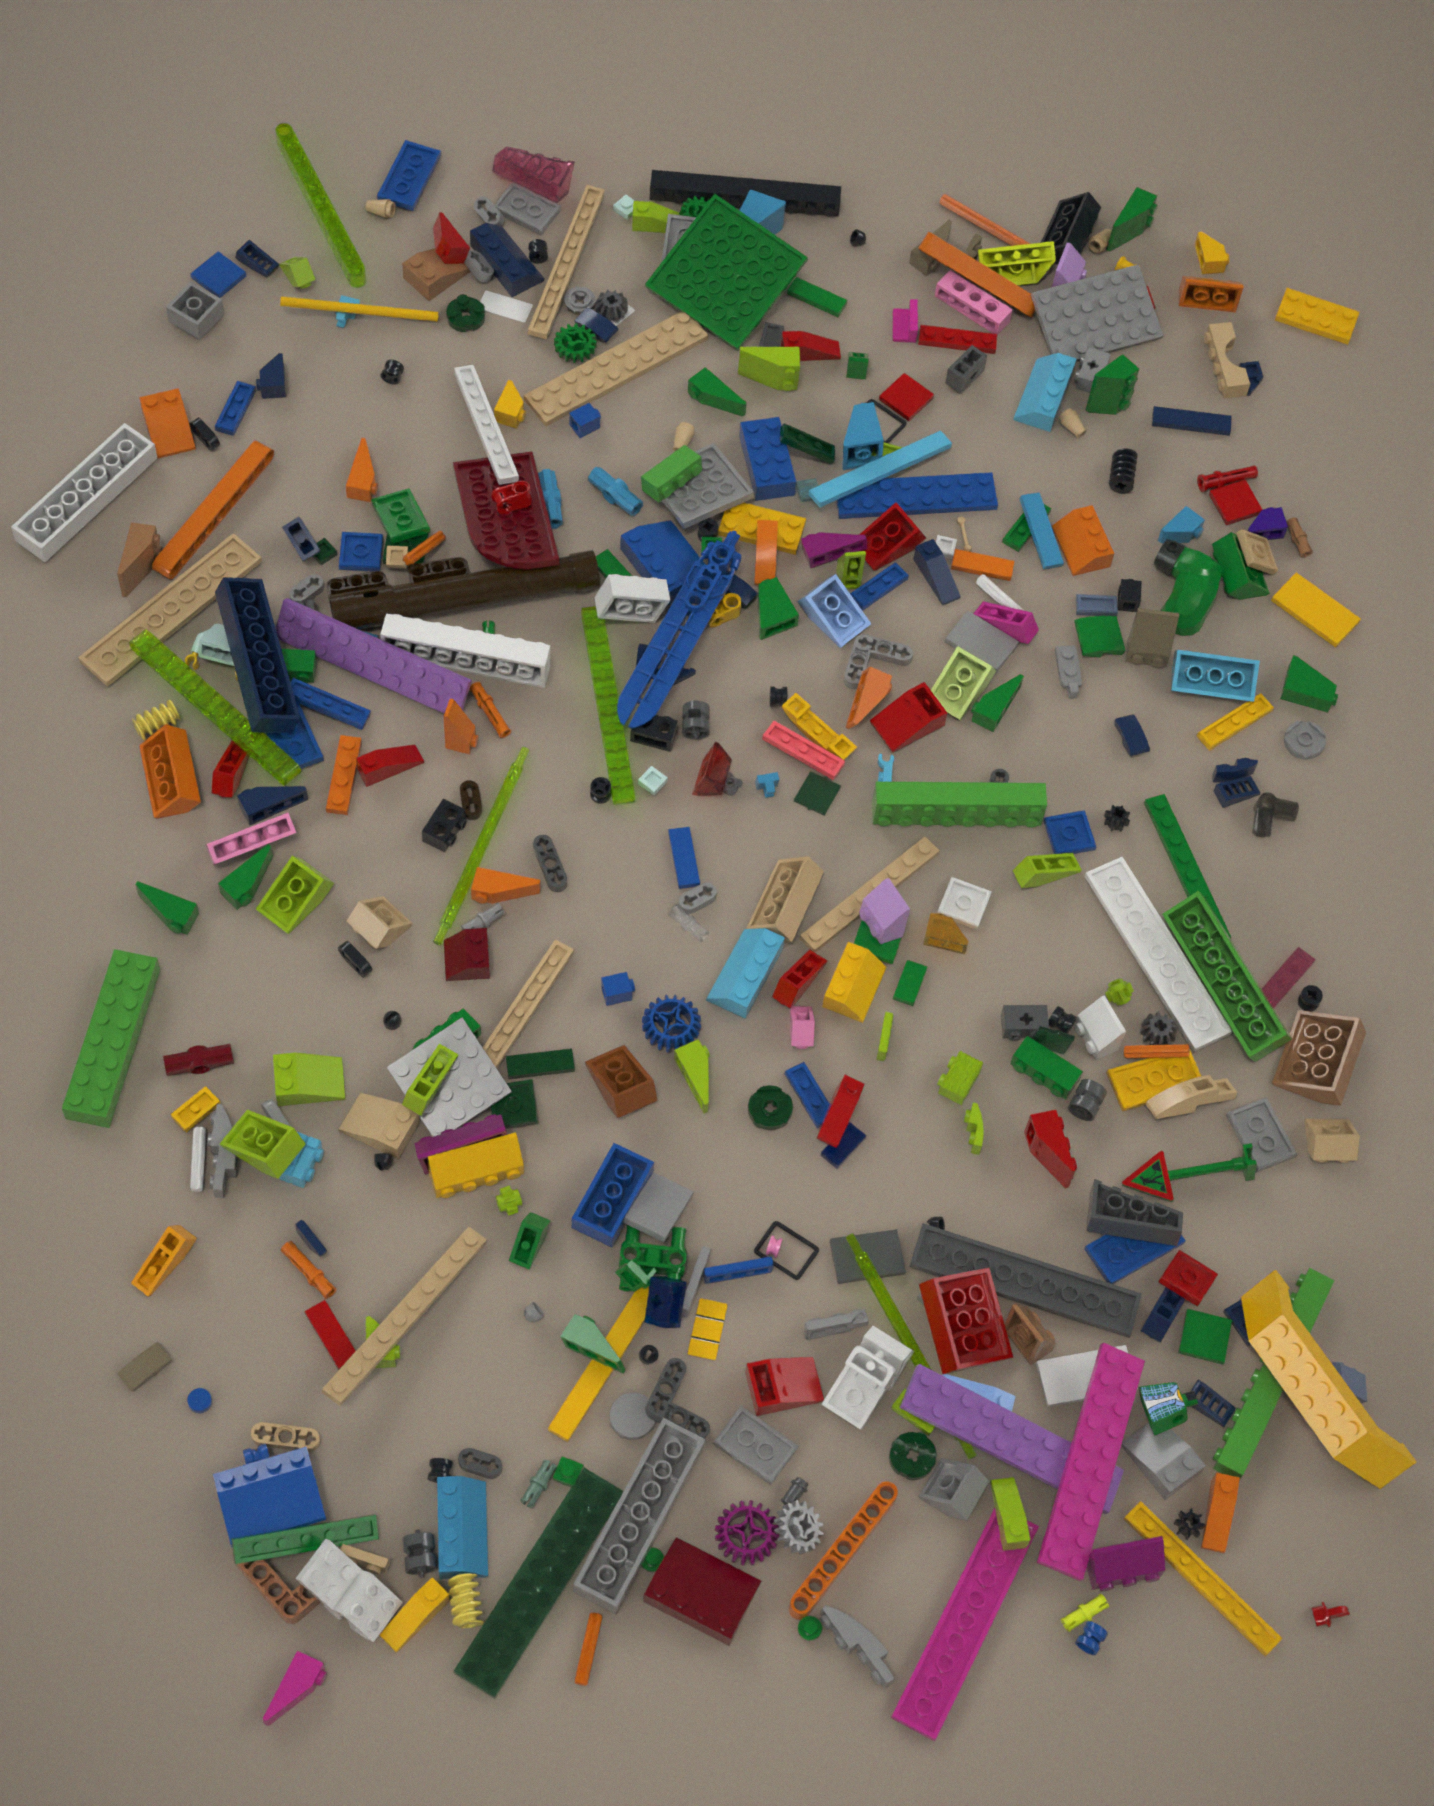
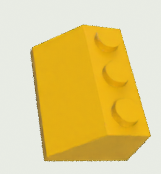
(854, 983)

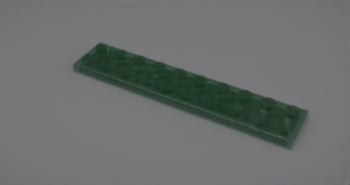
(538, 1583)

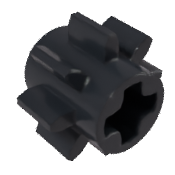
(1116, 818)
(1183, 1526)

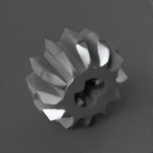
(611, 305)
(1158, 1029)

